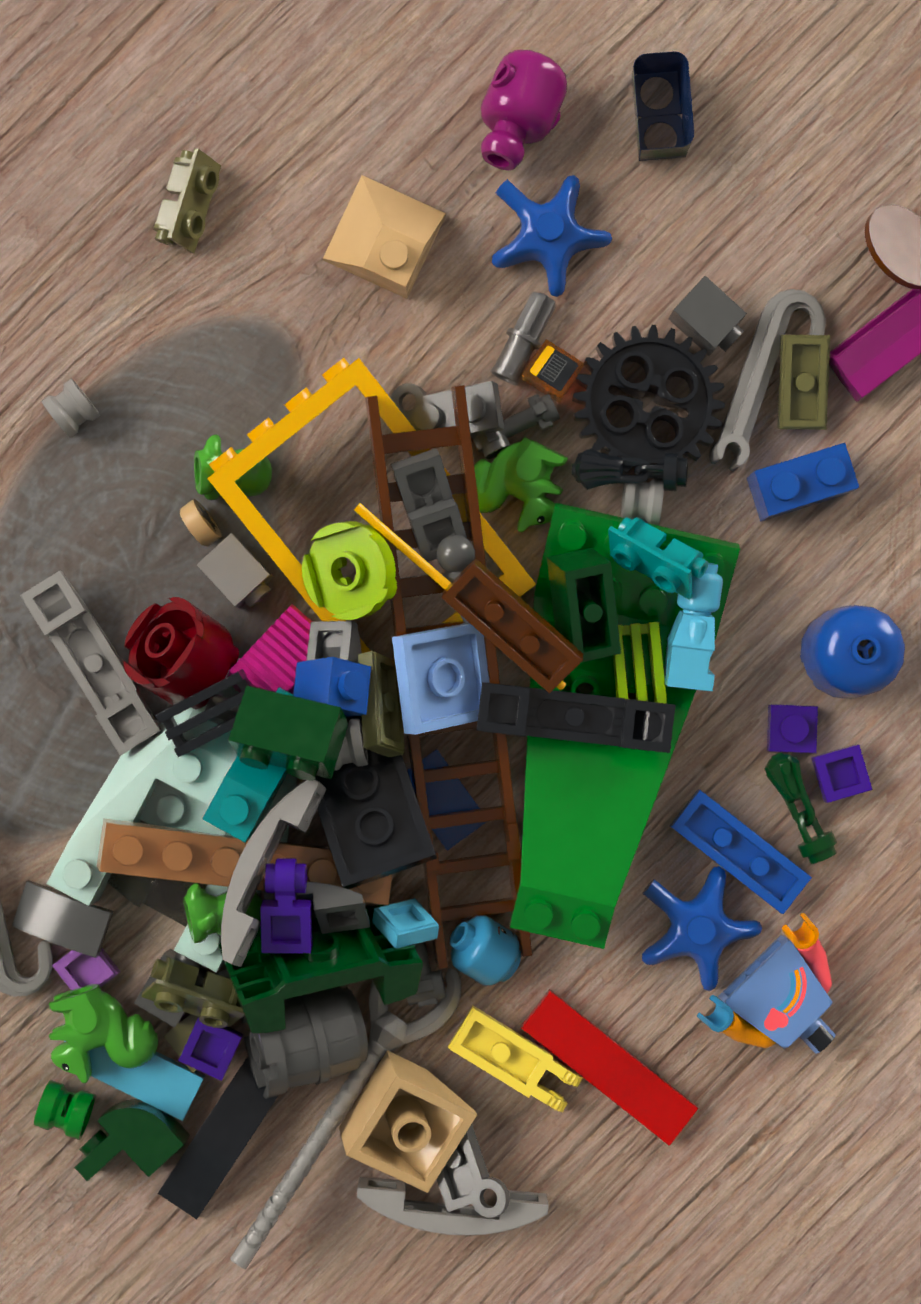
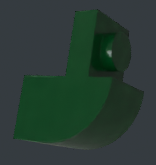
(138, 1129)

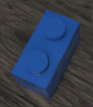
(802, 482)

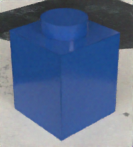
(334, 683)

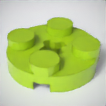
(374, 570)

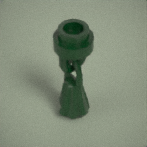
(786, 776)

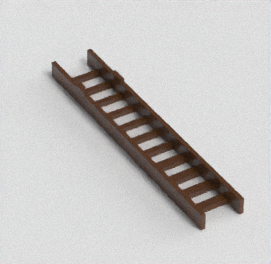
(425, 585)

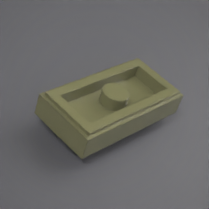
(803, 382)
(383, 723)

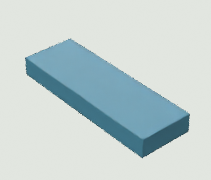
(158, 1082)

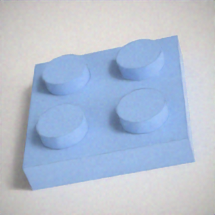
(440, 677)

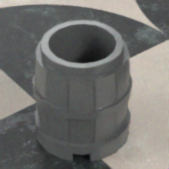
(320, 1042)

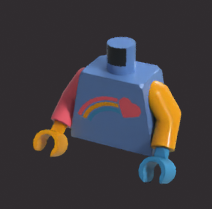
(779, 995)

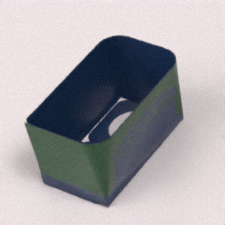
(675, 69)

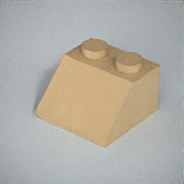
(405, 1122)

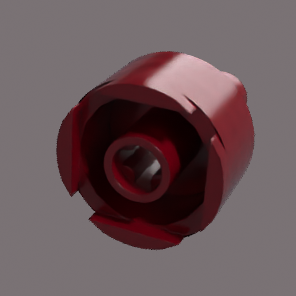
(178, 651)

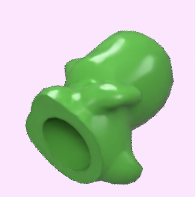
(251, 483)
(206, 911)

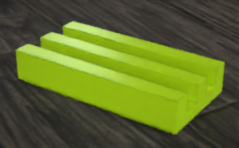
(656, 662)

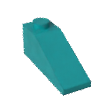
(245, 797)

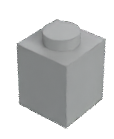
(236, 573)

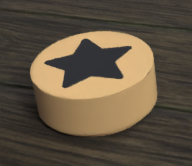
(200, 523)

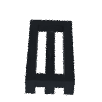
(176, 731)

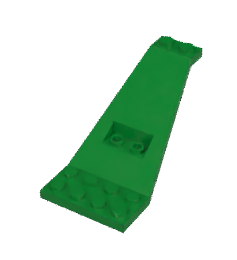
(588, 798)

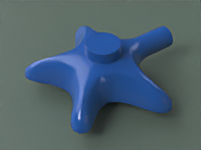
(548, 232)
(697, 927)

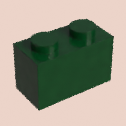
(585, 602)
(288, 733)

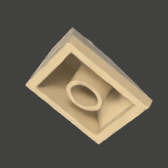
(384, 236)

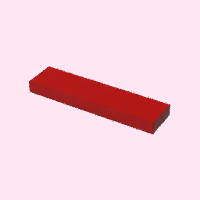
(609, 1067)

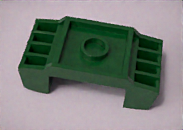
(333, 962)

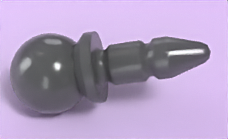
(454, 555)

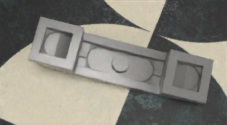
(92, 661)
(293, 810)
(388, 1199)

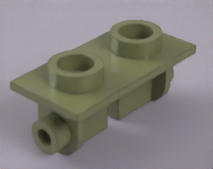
(194, 180)
(176, 992)

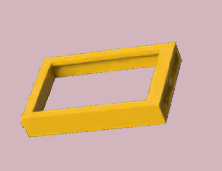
(302, 410)

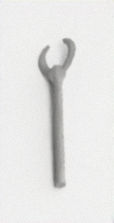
(386, 1034)

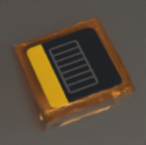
(552, 371)

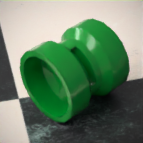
(54, 1107)

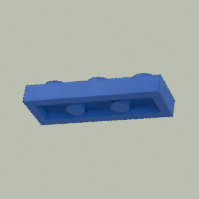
(740, 851)

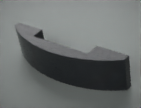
(576, 717)
(217, 1143)

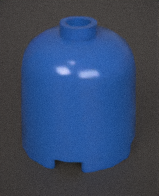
(832, 655)

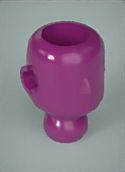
(521, 106)

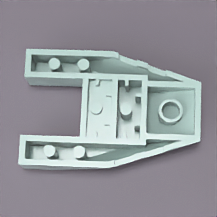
(162, 791)

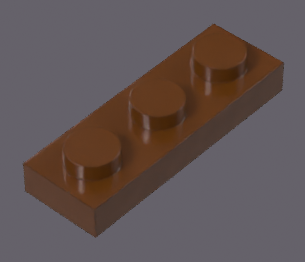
(512, 625)

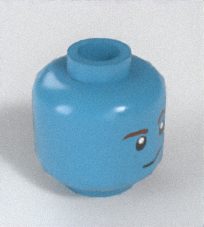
(485, 950)

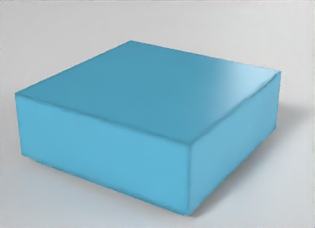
(405, 923)

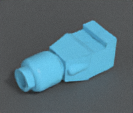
(693, 635)

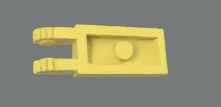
(510, 1057)

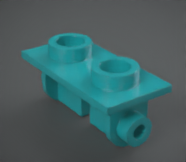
(637, 548)

